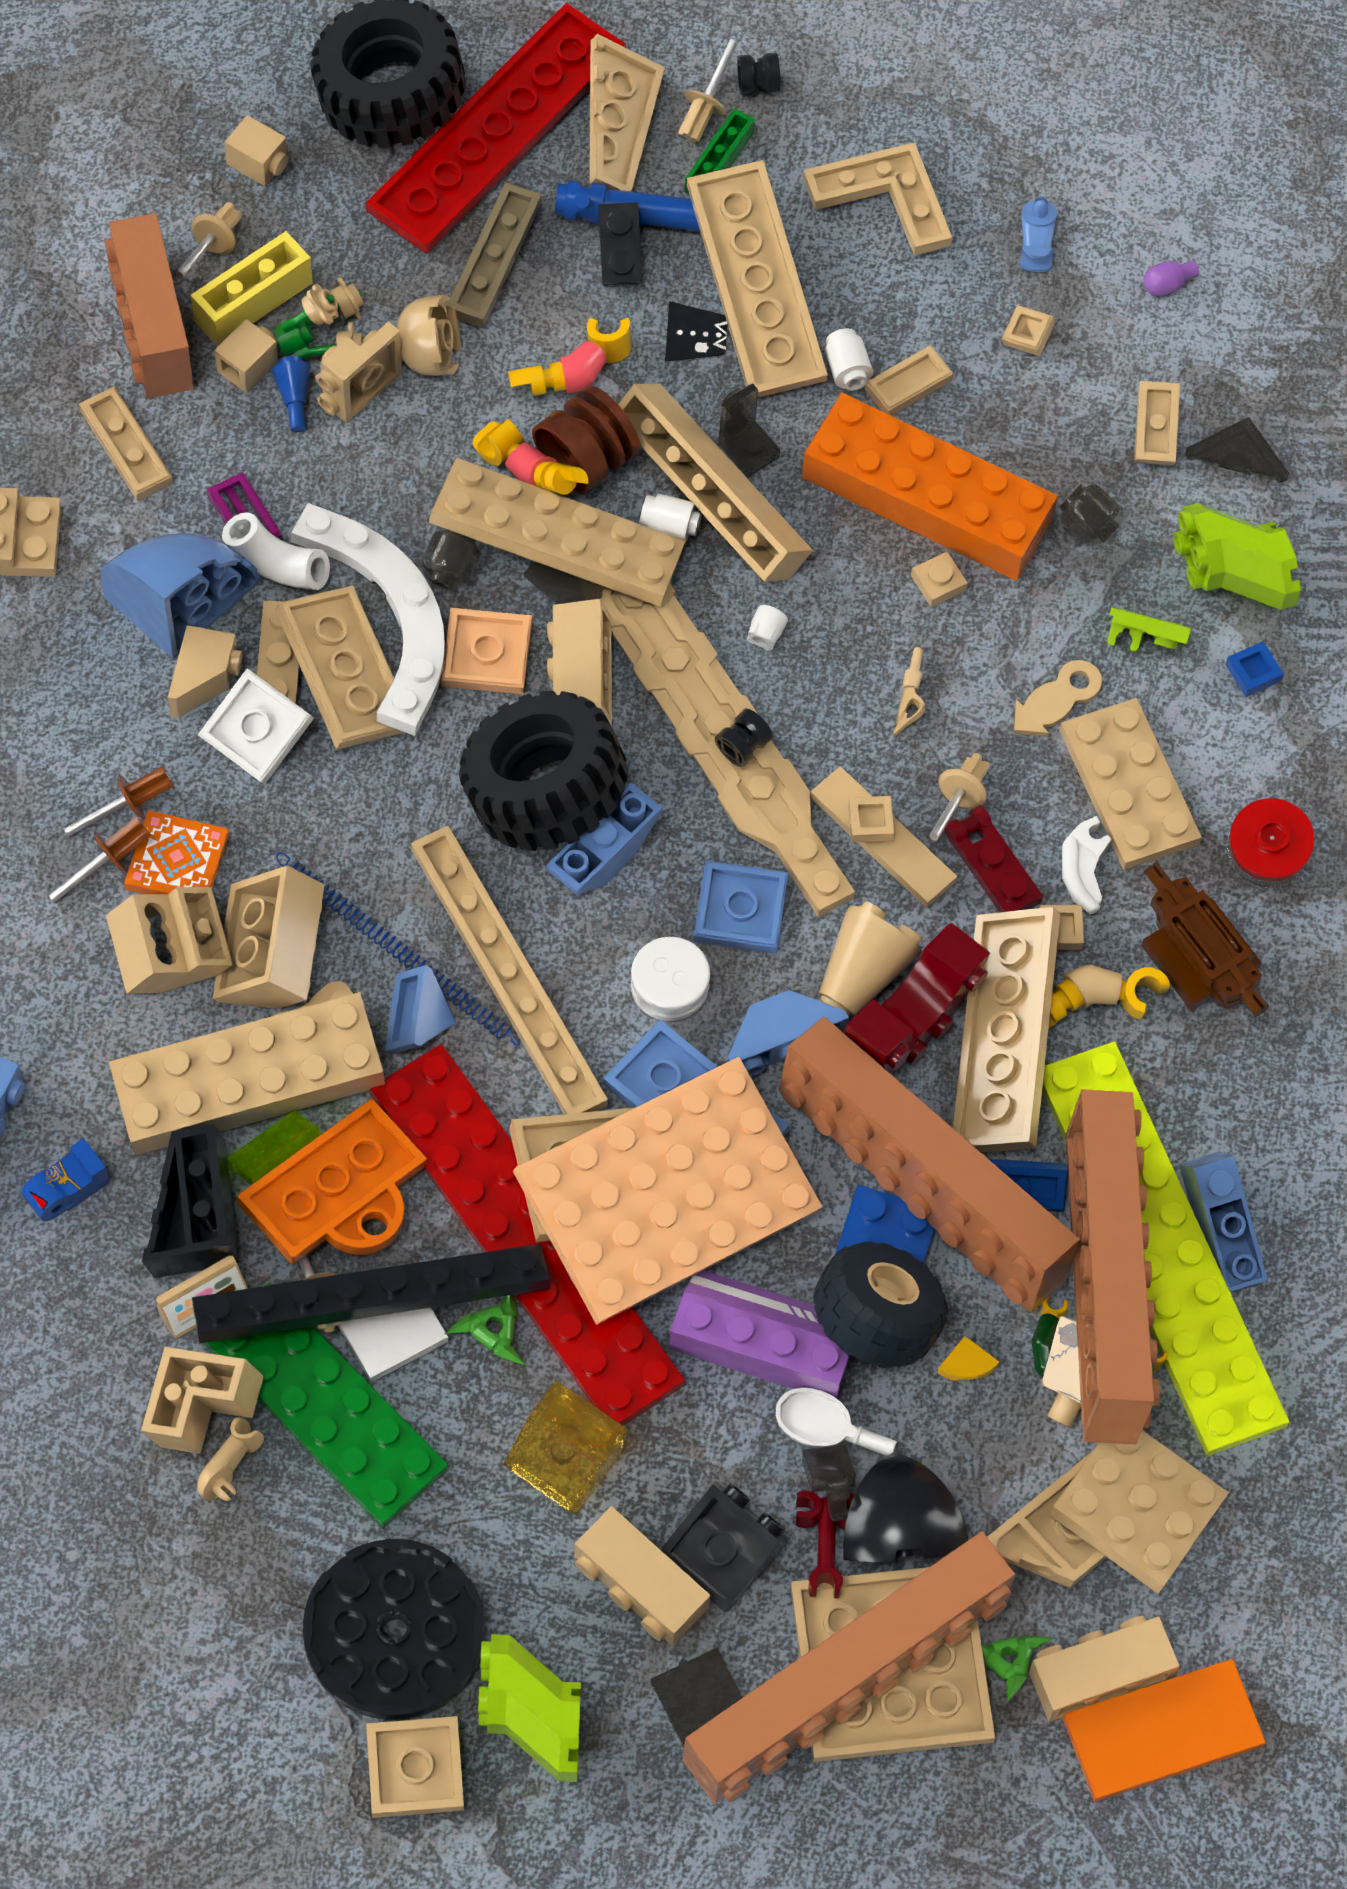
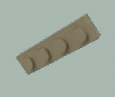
(494, 254)

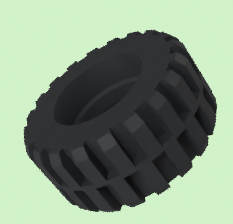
(393, 109)
(559, 803)

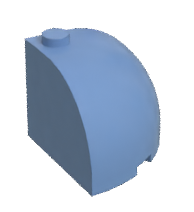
(176, 584)

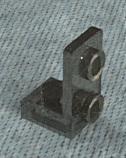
(741, 434)

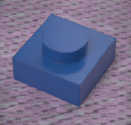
(1254, 669)

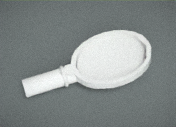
(823, 1421)

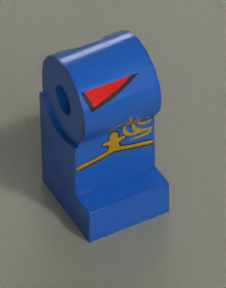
(66, 1182)

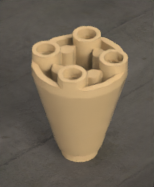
(866, 958)

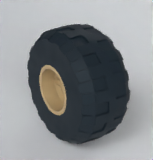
(880, 1304)

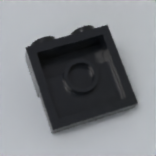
(725, 1544)

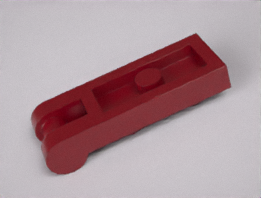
(993, 862)

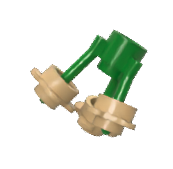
(320, 307)

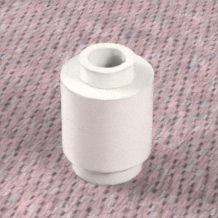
(848, 359)
(670, 516)

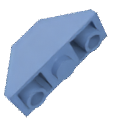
(610, 847)
(777, 1023)

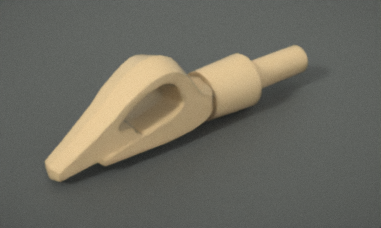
(909, 696)

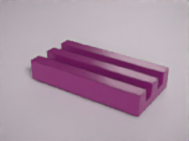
(227, 487)

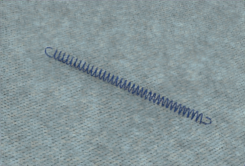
(403, 950)

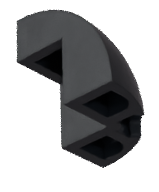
(902, 1513)

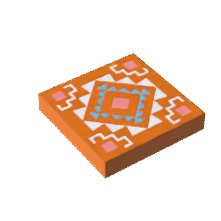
(176, 855)

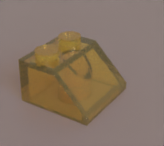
(566, 1447)

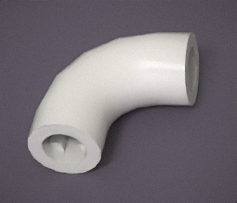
(275, 558)

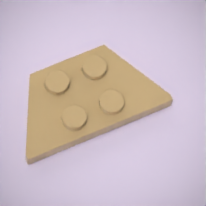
(1042, 1543)

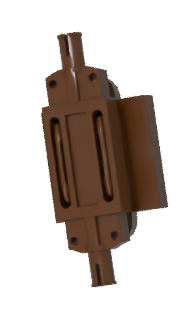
(1200, 947)

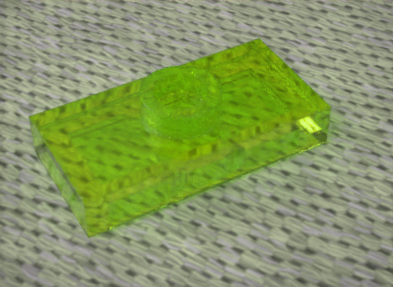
(273, 1147)

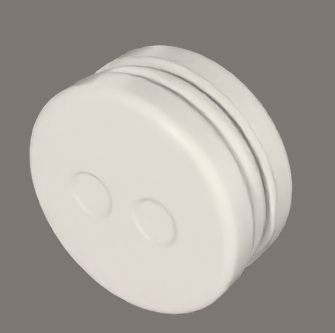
(670, 978)

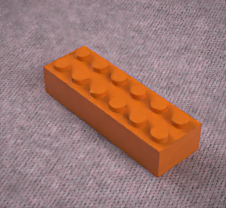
(929, 486)

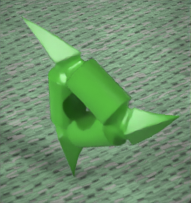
(498, 1342)
(1014, 1671)

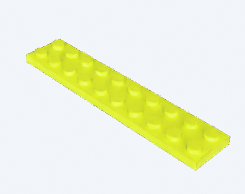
(1195, 1313)

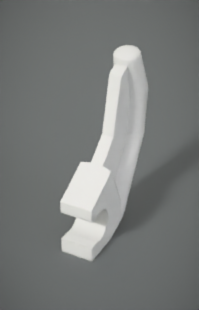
(1079, 862)

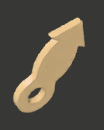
(1055, 699)

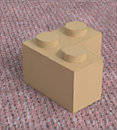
(193, 1387)

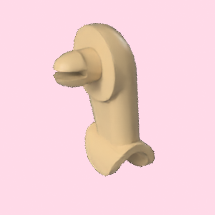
(218, 1473)

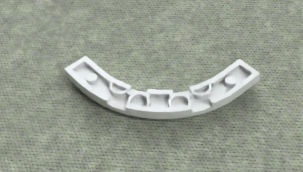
(407, 596)

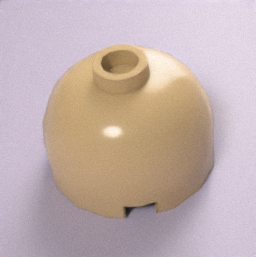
(429, 335)

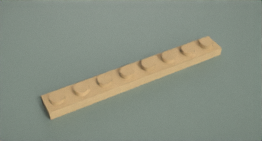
(508, 973)

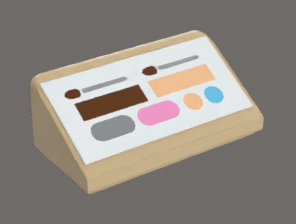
(176, 1304)

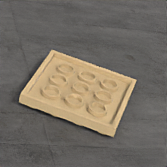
(927, 1709)

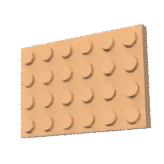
(667, 1190)

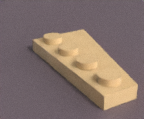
(621, 110)

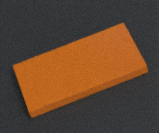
(1163, 1730)

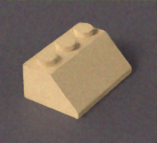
(270, 939)

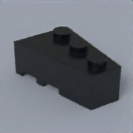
(194, 1207)

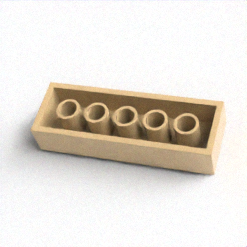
(248, 1072)

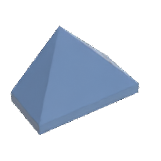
(416, 1010)

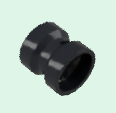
(762, 73)
(743, 737)

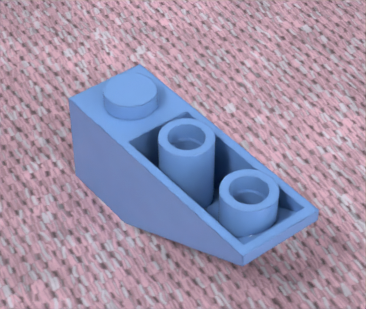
(1224, 1218)

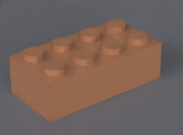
(148, 306)

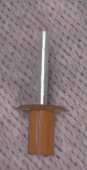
(133, 794)
(114, 849)

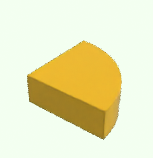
(967, 1362)

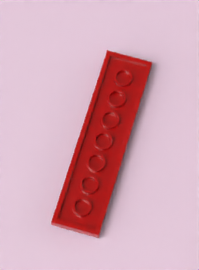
(490, 131)

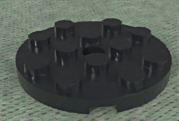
(401, 1675)

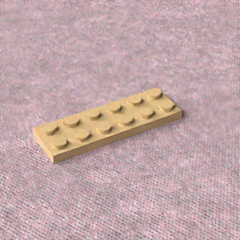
(756, 279)
(557, 531)
(1007, 1031)

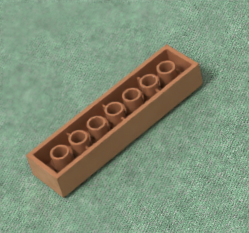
(927, 1165)
(1111, 1268)
(848, 1669)

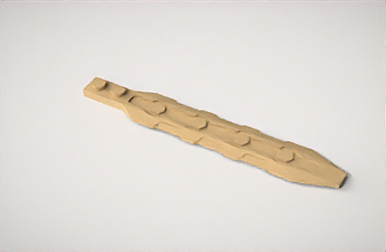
(700, 700)

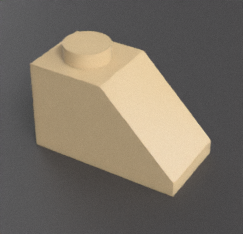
(202, 668)

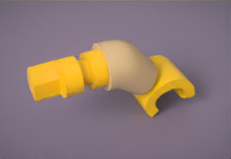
(1102, 986)

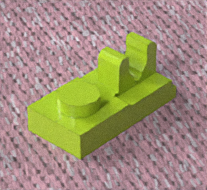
(1165, 632)

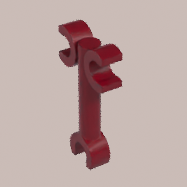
(819, 1515)

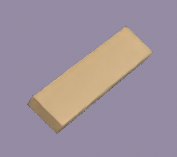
(903, 857)

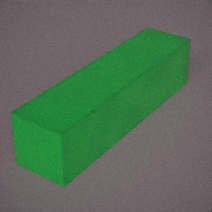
(725, 145)

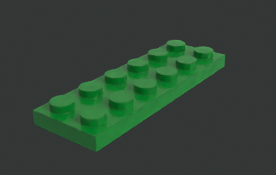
(339, 1419)

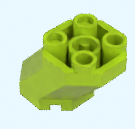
(1237, 556)
(530, 1706)

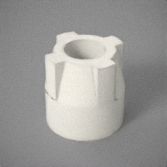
(766, 627)

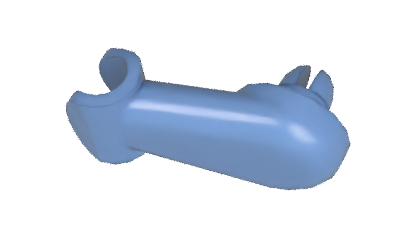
(1038, 230)

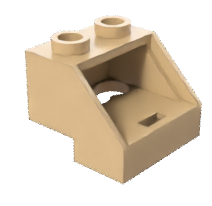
(187, 920)

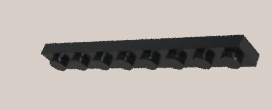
(370, 1293)

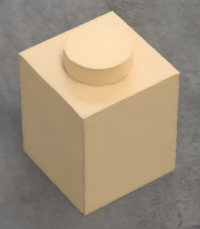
(256, 151)
(246, 355)

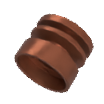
(588, 435)

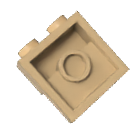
(356, 373)
(28, 534)

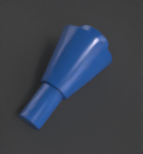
(292, 381)

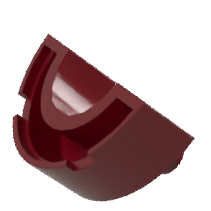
(923, 1003)

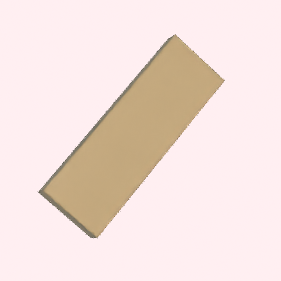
(126, 443)

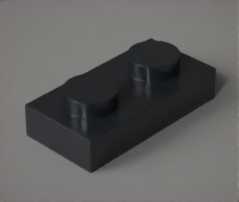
(620, 243)

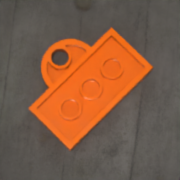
(336, 1187)

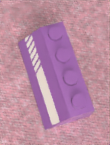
(756, 1334)

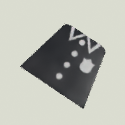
(694, 333)

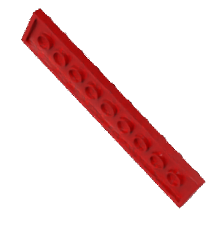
(473, 1167)

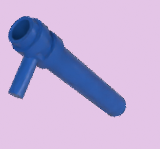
(653, 209)

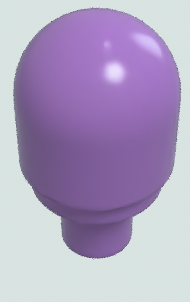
(1169, 277)

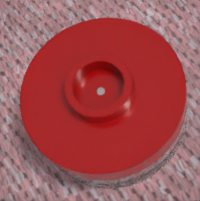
(1270, 842)

